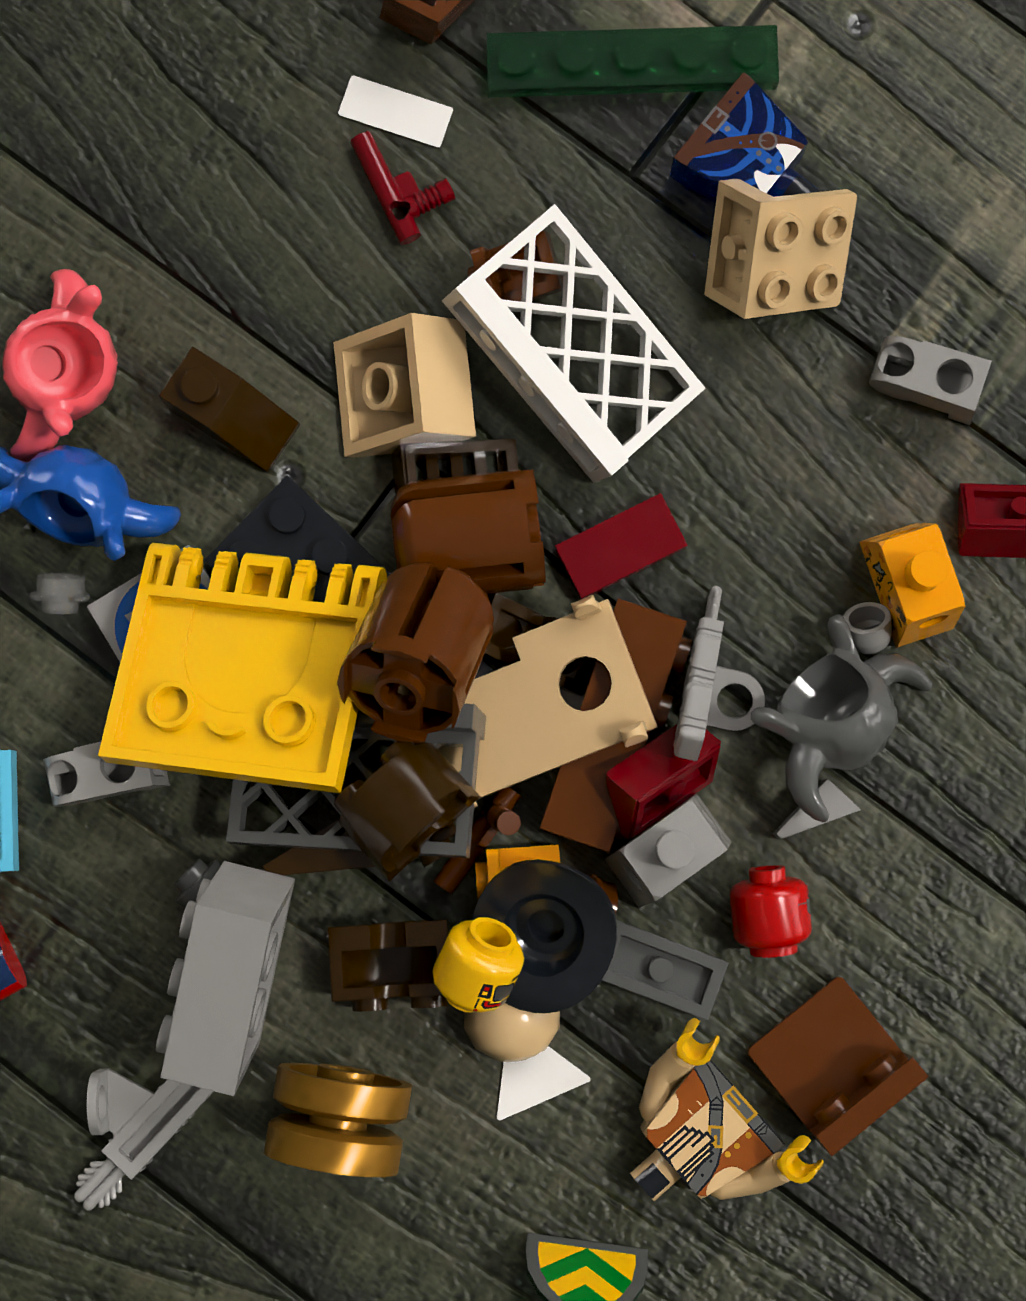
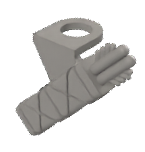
(705, 682)
(140, 1128)

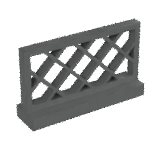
(465, 734)

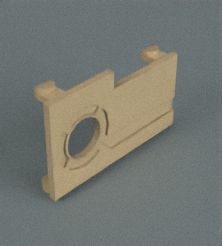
(528, 719)

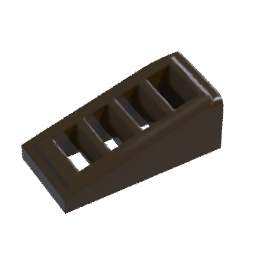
(429, 454)

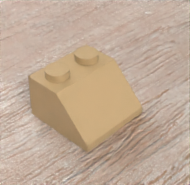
(404, 385)

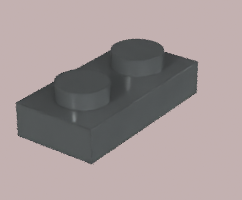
(665, 971)

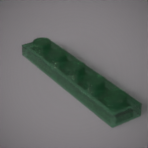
(630, 60)

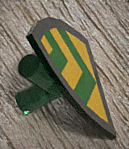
(584, 1269)

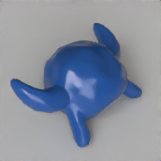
(79, 499)

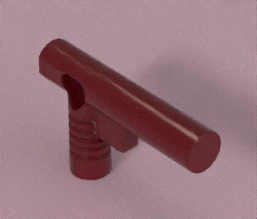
(398, 190)

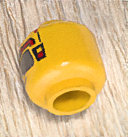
(478, 965)

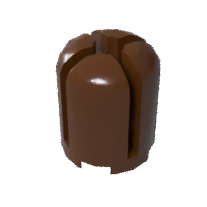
(474, 525)
(417, 650)

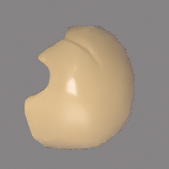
(510, 1032)

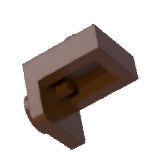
(508, 282)

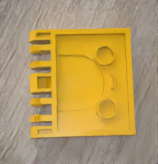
(237, 671)

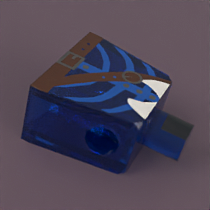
(745, 141)

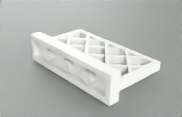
(535, 374)

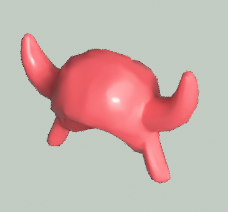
(59, 364)

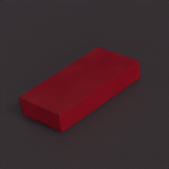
(621, 546)

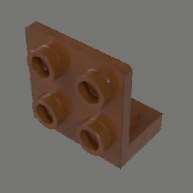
(835, 1065)

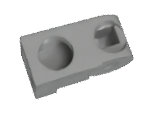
(930, 376)
(85, 777)

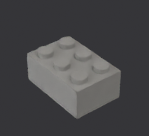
(224, 977)

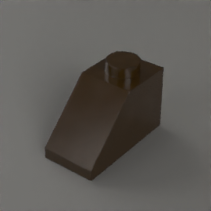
(229, 409)

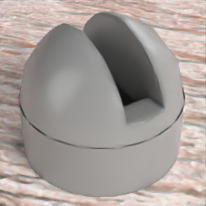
(869, 626)

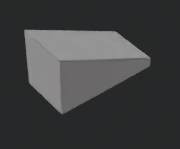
(835, 802)

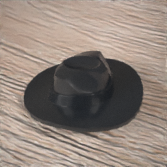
(561, 926)

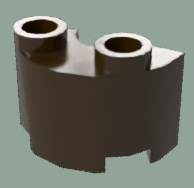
(403, 804)
(386, 962)

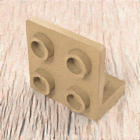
(778, 250)

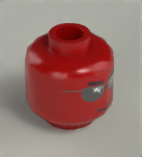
(770, 912)

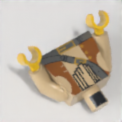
(709, 1130)

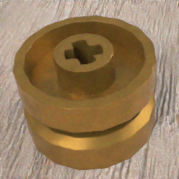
(337, 1119)

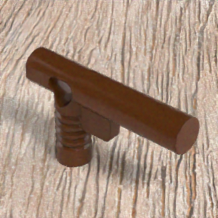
(494, 818)

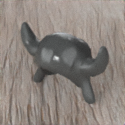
(837, 713)

